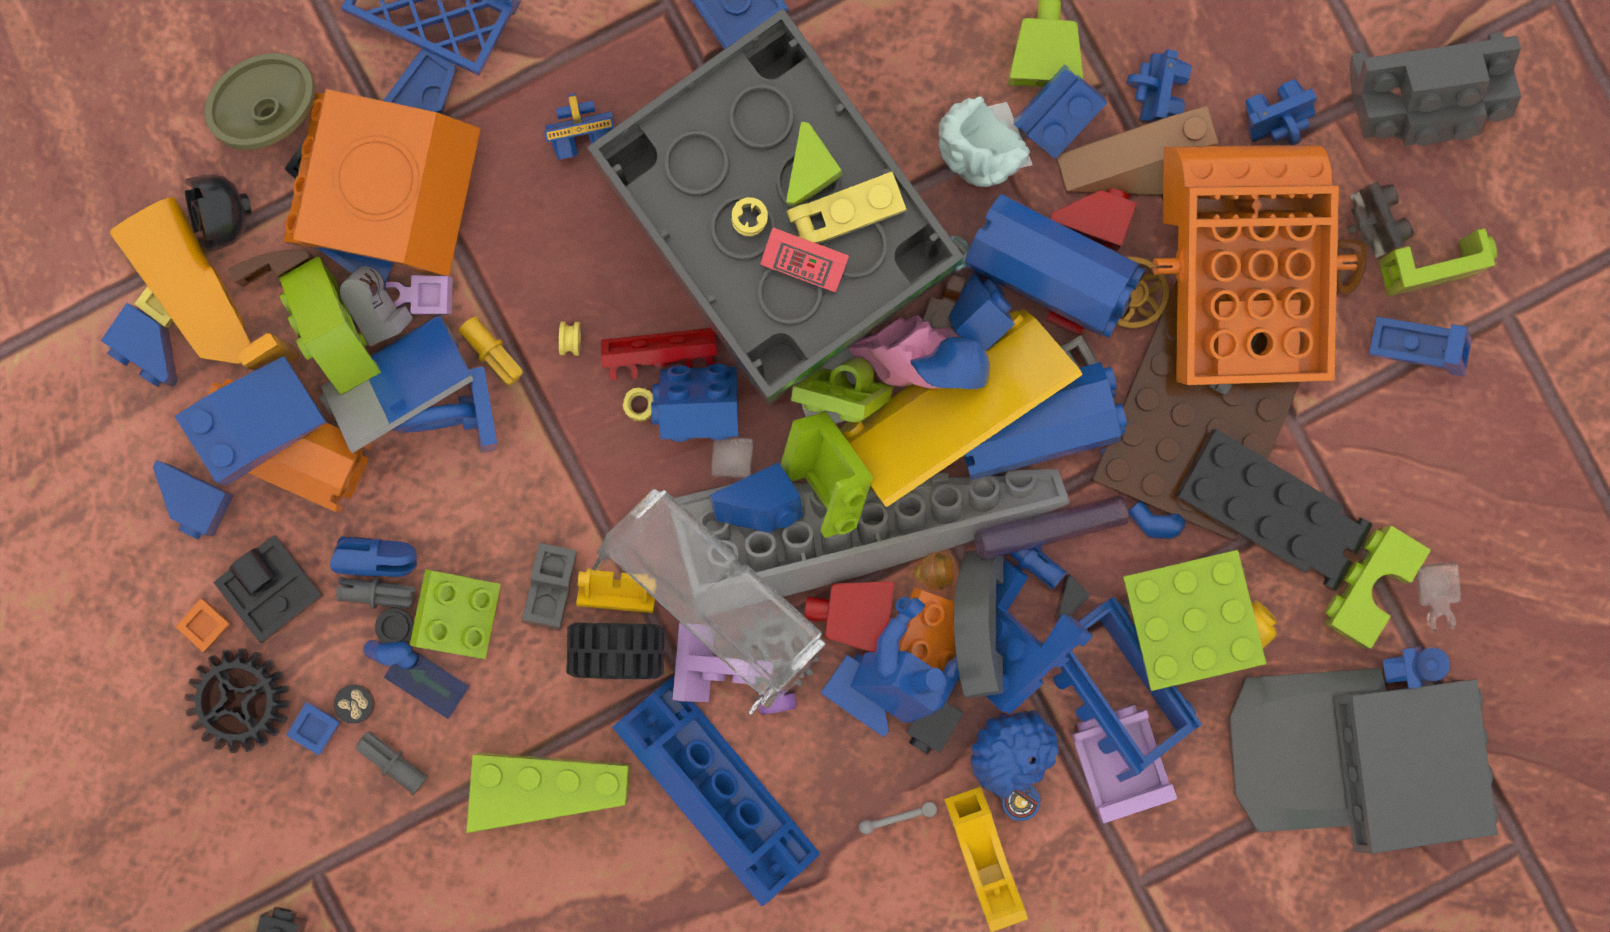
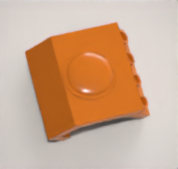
(382, 181)

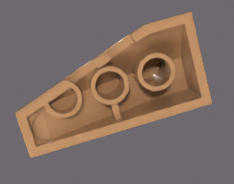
(1135, 157)

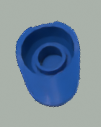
(955, 364)

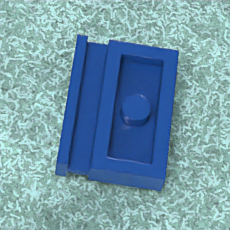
(1060, 111)

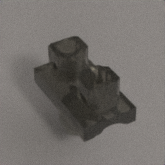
(1376, 220)

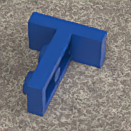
(1422, 344)

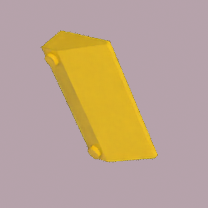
(933, 427)

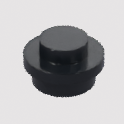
(394, 626)

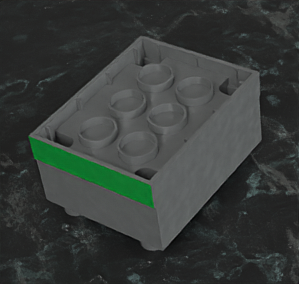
(734, 137)

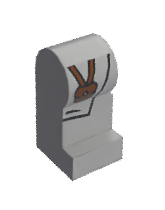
(372, 306)

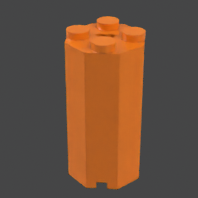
(315, 466)

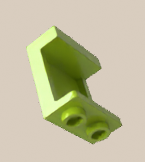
(1402, 276)
(832, 469)

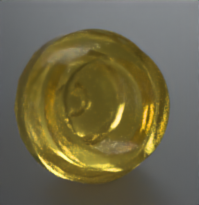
(935, 571)

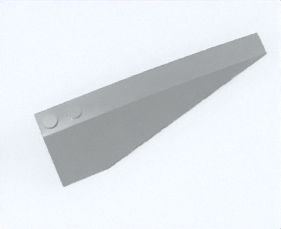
(922, 522)

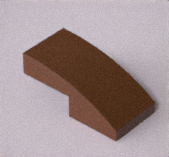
(279, 261)

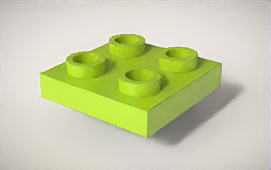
(835, 393)
(455, 614)

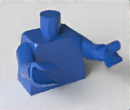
(900, 679)

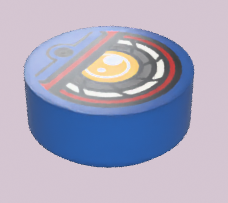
(1022, 804)

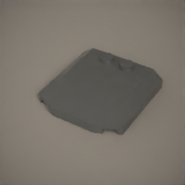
(1289, 747)

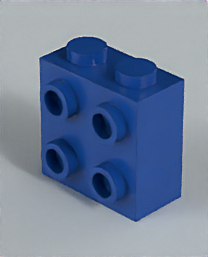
(696, 403)

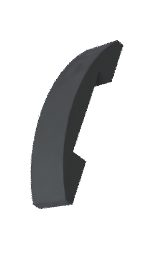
(975, 625)

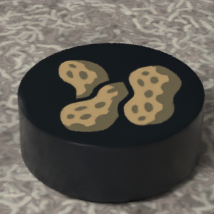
(354, 704)

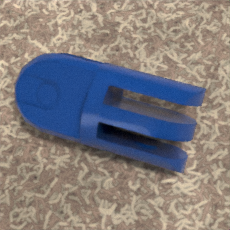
(373, 557)

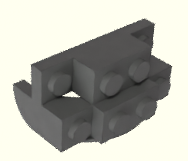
(1443, 90)

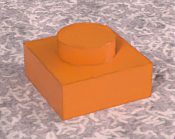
(203, 625)

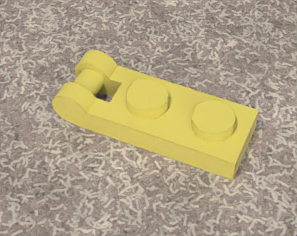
(849, 209)

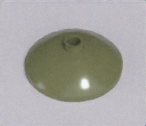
(260, 101)

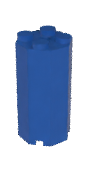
(1054, 266)
(1066, 423)

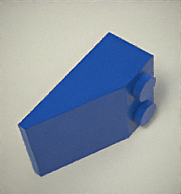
(250, 420)

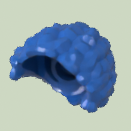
(1004, 752)

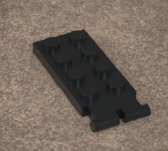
(1272, 508)

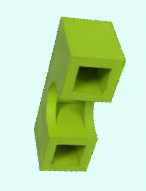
(1354, 611)

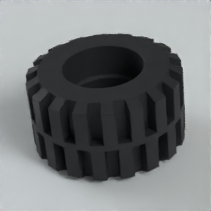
(615, 650)

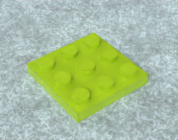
(1194, 620)

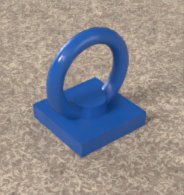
(471, 411)

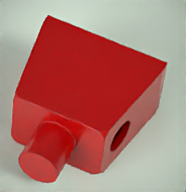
(854, 612)

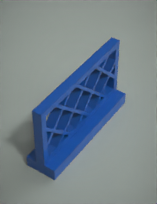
(505, 7)

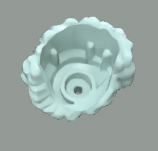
(980, 144)

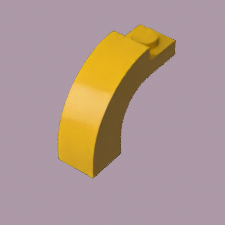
(985, 859)

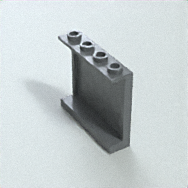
(1415, 766)

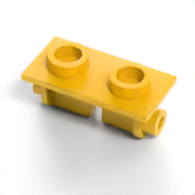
(601, 590)

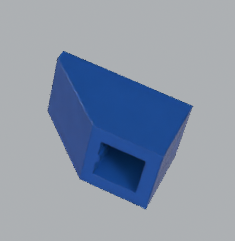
(981, 312)
(144, 342)

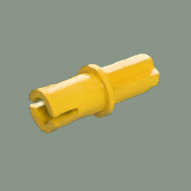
(490, 351)

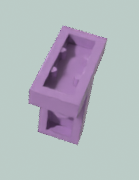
(697, 668)

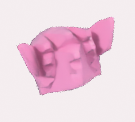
(913, 339)

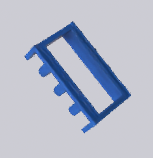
(1175, 707)

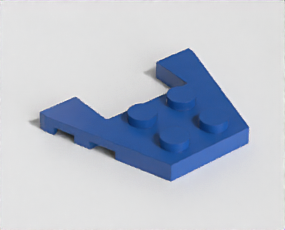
(1024, 656)

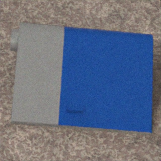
(412, 377)

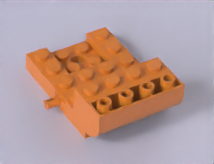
(1253, 261)

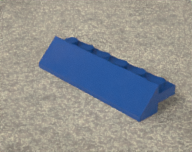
(717, 792)

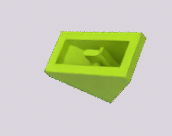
(812, 167)

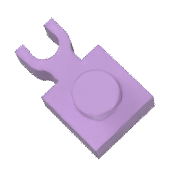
(427, 295)

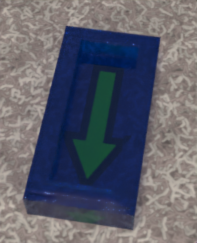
(429, 684)

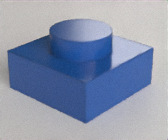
(313, 728)

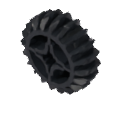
(248, 715)

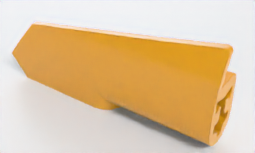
(182, 280)

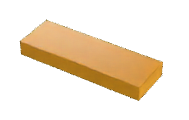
(266, 350)

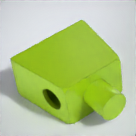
(1045, 47)

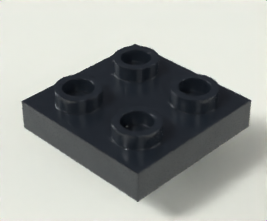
(268, 588)

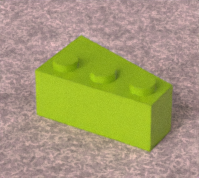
(326, 325)

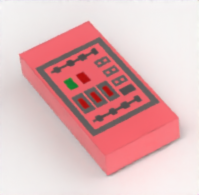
(804, 259)

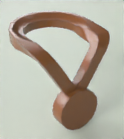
(1360, 252)

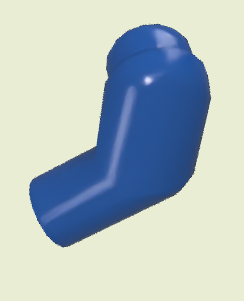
(1156, 525)
(391, 653)

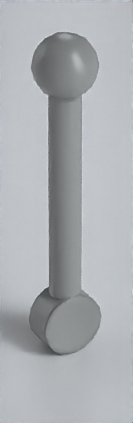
(928, 809)

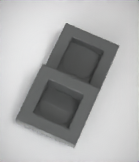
(549, 586)

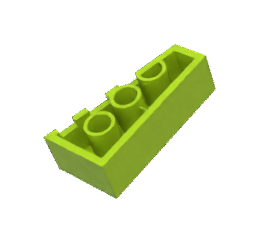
(533, 788)

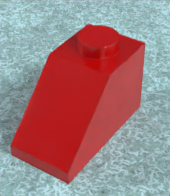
(1099, 217)

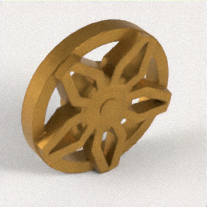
(1141, 296)

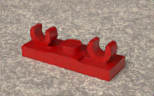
(658, 350)

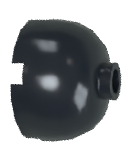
(216, 210)

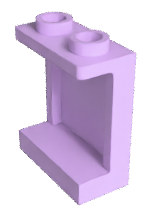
(1109, 795)

